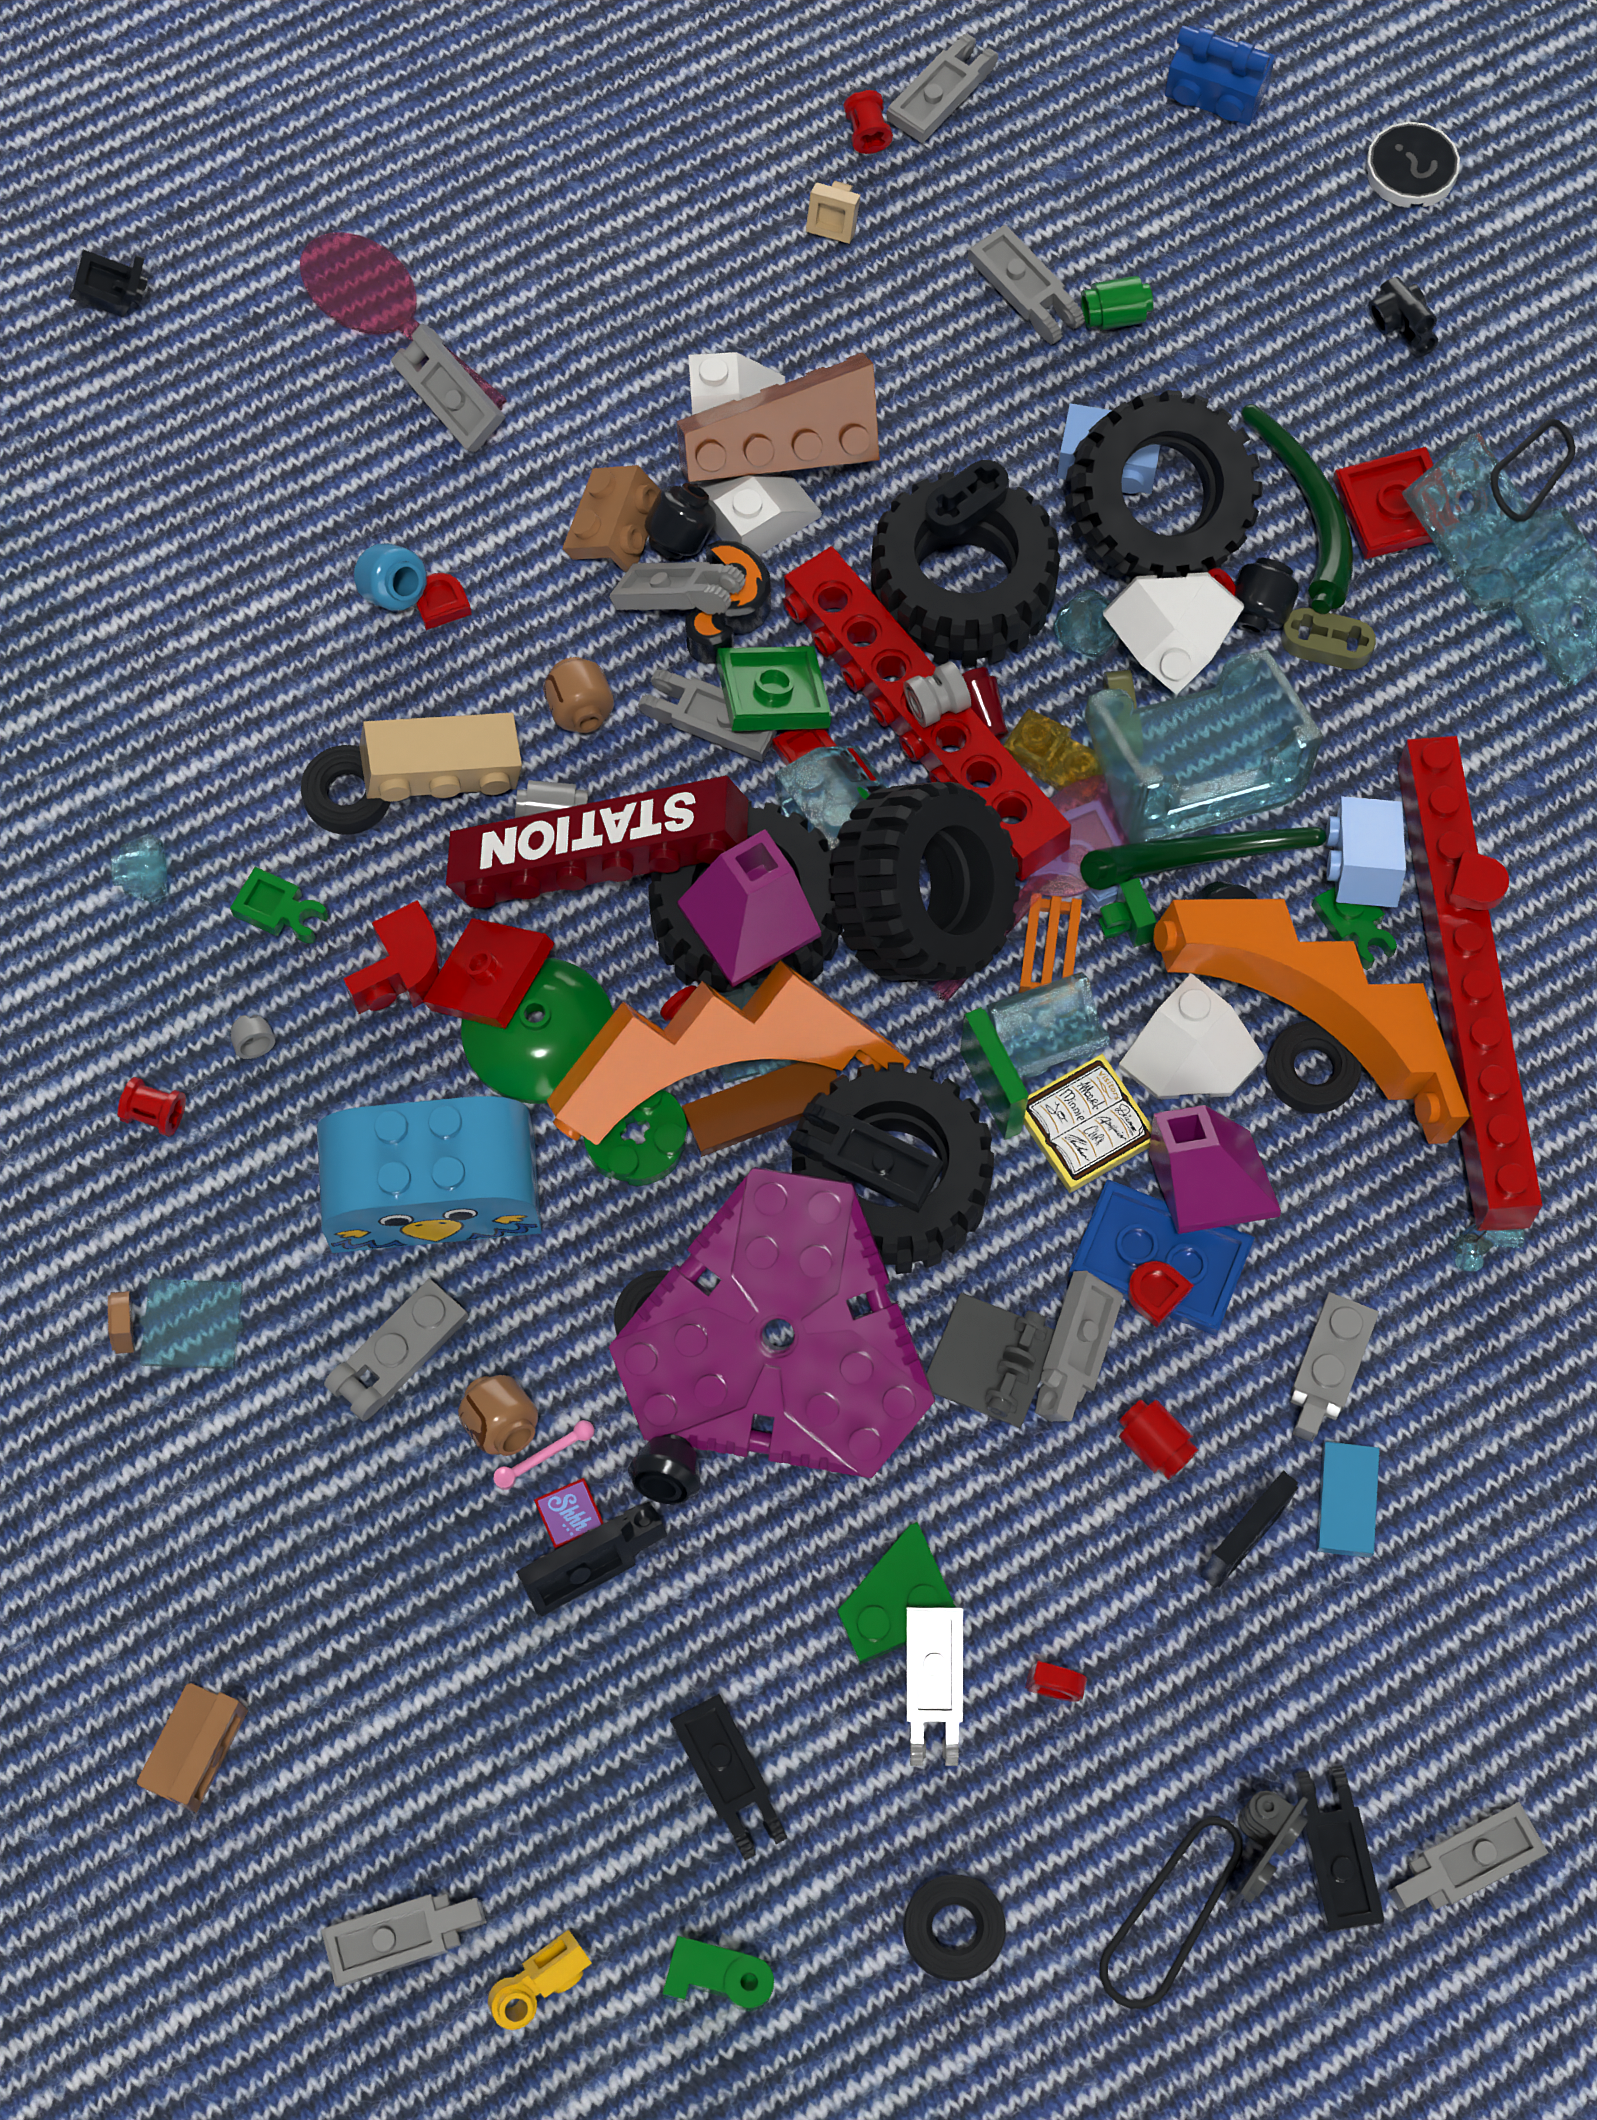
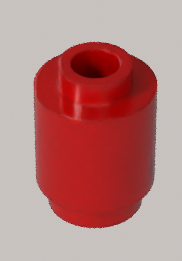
(1157, 1438)

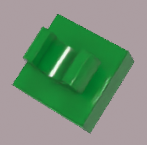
(1129, 914)

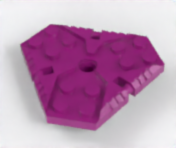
(703, 1359)

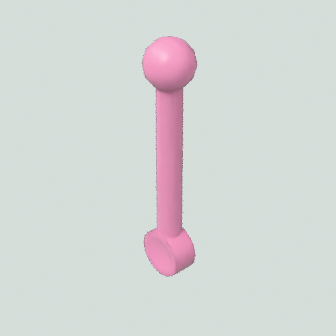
(506, 1477)

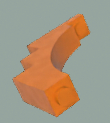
(1380, 1024)
(638, 1058)

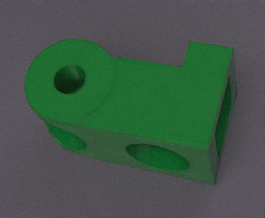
(719, 1971)

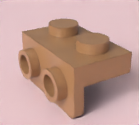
(612, 516)

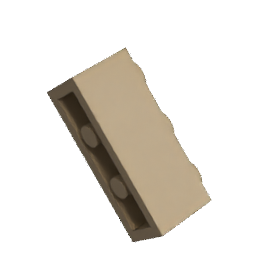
(440, 756)

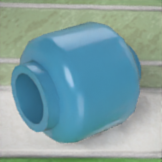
(390, 576)

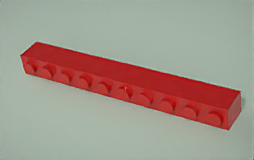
(1468, 989)

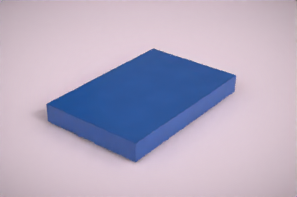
(1139, 1229)

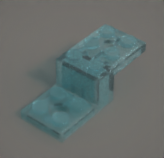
(1506, 563)

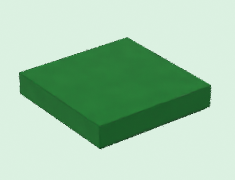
(773, 688)
(994, 1073)

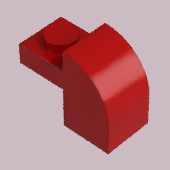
(409, 964)

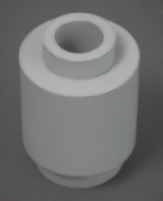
(548, 796)

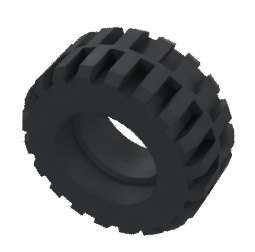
(1211, 448)
(967, 623)
(810, 860)
(880, 886)
(945, 1123)

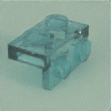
(1049, 1025)

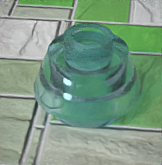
(1082, 624)
(141, 868)

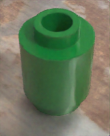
(1116, 303)

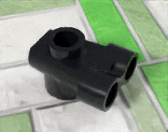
(1405, 310)

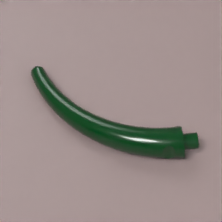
(1335, 549)
(1122, 863)

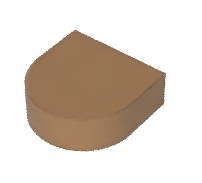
(120, 1322)

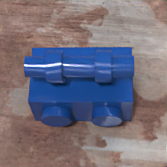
(1219, 74)

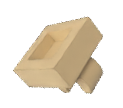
(833, 211)

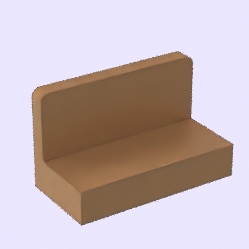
(192, 1746)

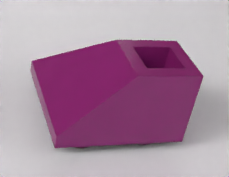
(749, 909)
(1209, 1170)

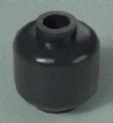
(680, 520)
(1267, 595)

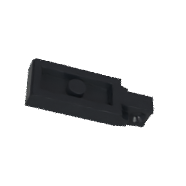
(590, 1559)

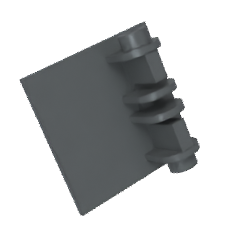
(990, 1359)
(1275, 1827)

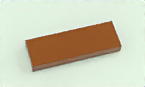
(755, 1105)

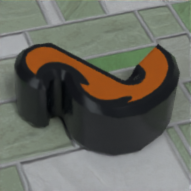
(747, 608)

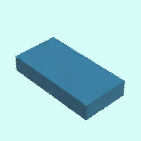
(1348, 1499)

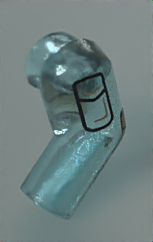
(1474, 1244)

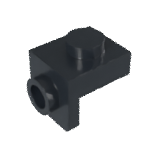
(108, 283)

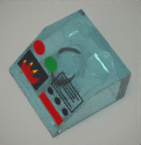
(827, 787)

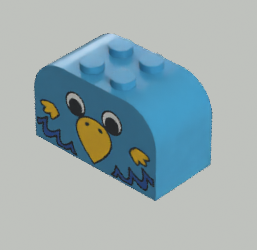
(427, 1173)

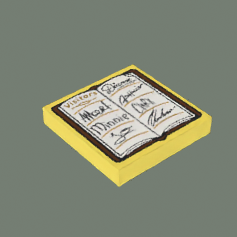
(1086, 1123)

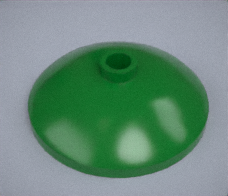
(534, 1057)

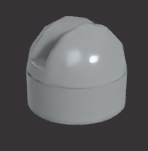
(251, 1037)

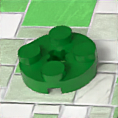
(654, 1157)

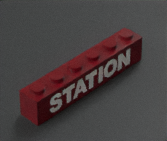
(596, 842)

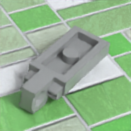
(1077, 1345)
(1331, 1362)
(1471, 1860)
(397, 1936)

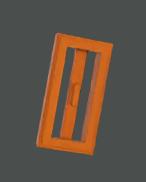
(1055, 908)

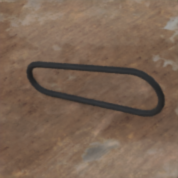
(1552, 481)
(1238, 1849)

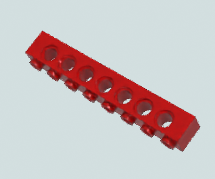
(831, 583)

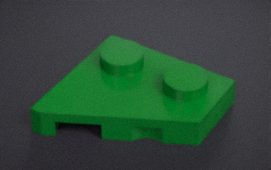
(877, 1608)

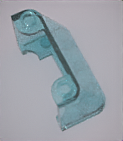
(1204, 752)

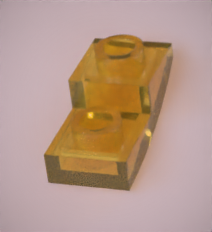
(1049, 752)

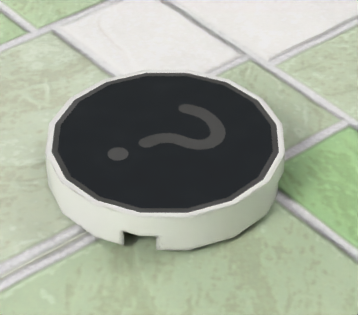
(1412, 164)

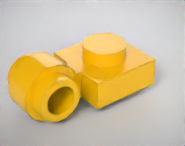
(548, 1971)

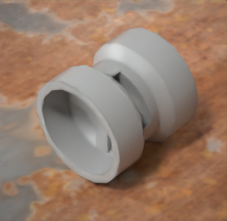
(937, 694)

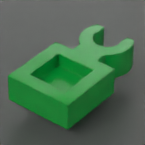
(273, 902)
(1356, 923)

